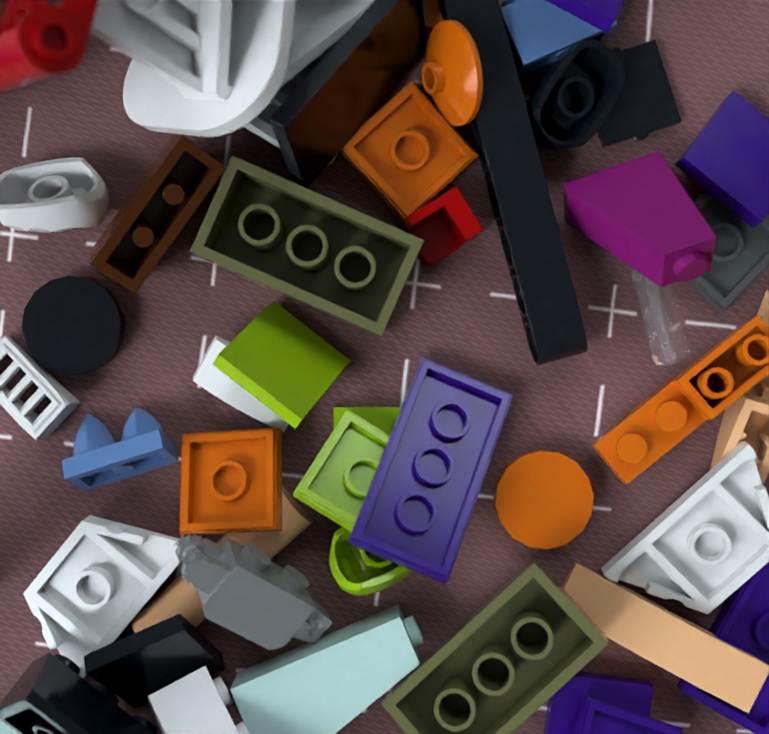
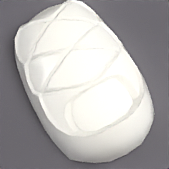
(53, 196)

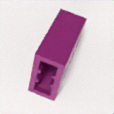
(642, 219)

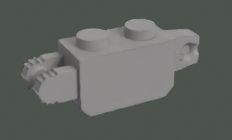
(251, 593)

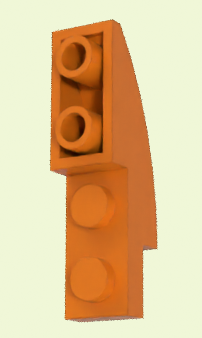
(687, 401)

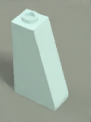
(330, 681)

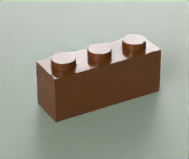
(155, 212)

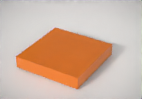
(408, 151)
(231, 482)

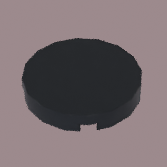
(73, 325)

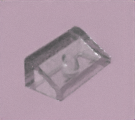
(661, 321)

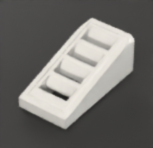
(55, 413)

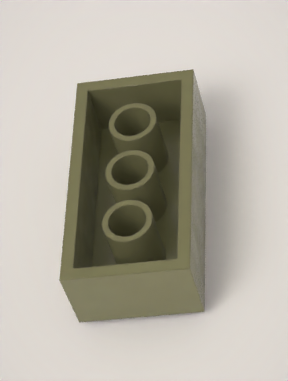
(306, 246)
(499, 661)

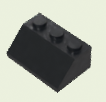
(59, 701)

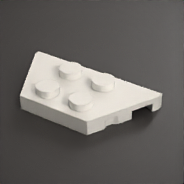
(704, 540)
(98, 584)

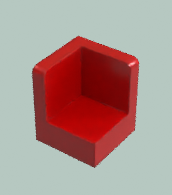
(443, 226)

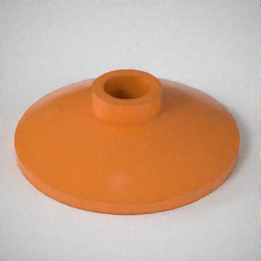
(453, 72)

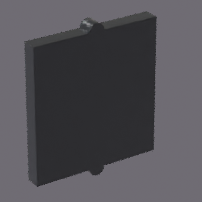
(645, 99)

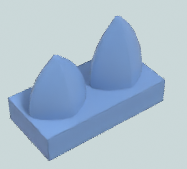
(101, 461)

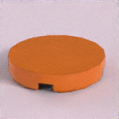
(543, 499)

